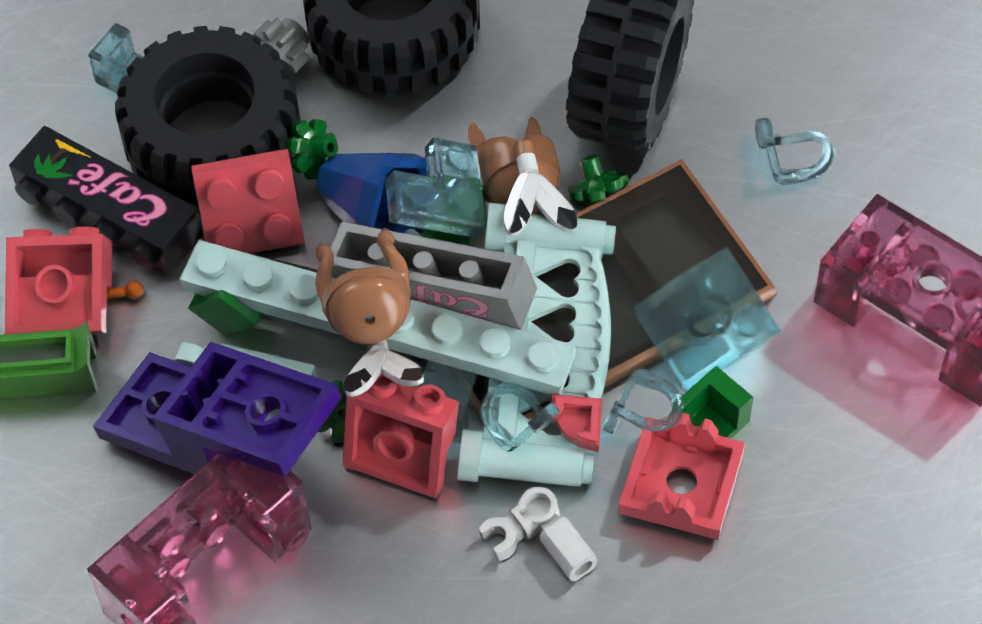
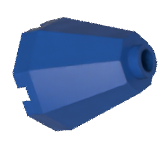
(357, 189)

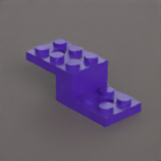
(217, 410)

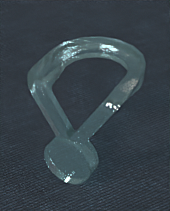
(767, 140)
(653, 381)
(502, 437)

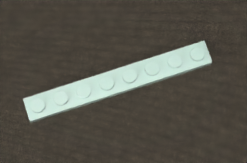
(426, 332)

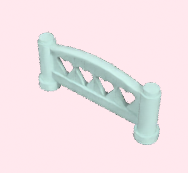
(546, 247)

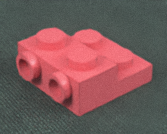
(57, 280)
(400, 434)

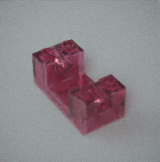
(882, 264)
(142, 570)

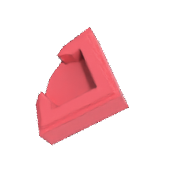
(579, 420)

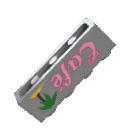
(446, 273)

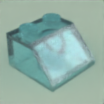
(706, 318)

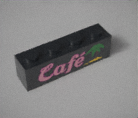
(102, 195)

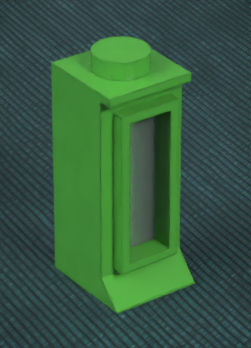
(47, 363)

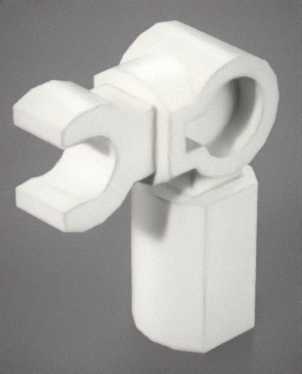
(540, 515)

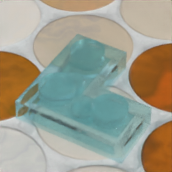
(446, 198)

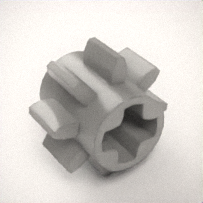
(287, 38)

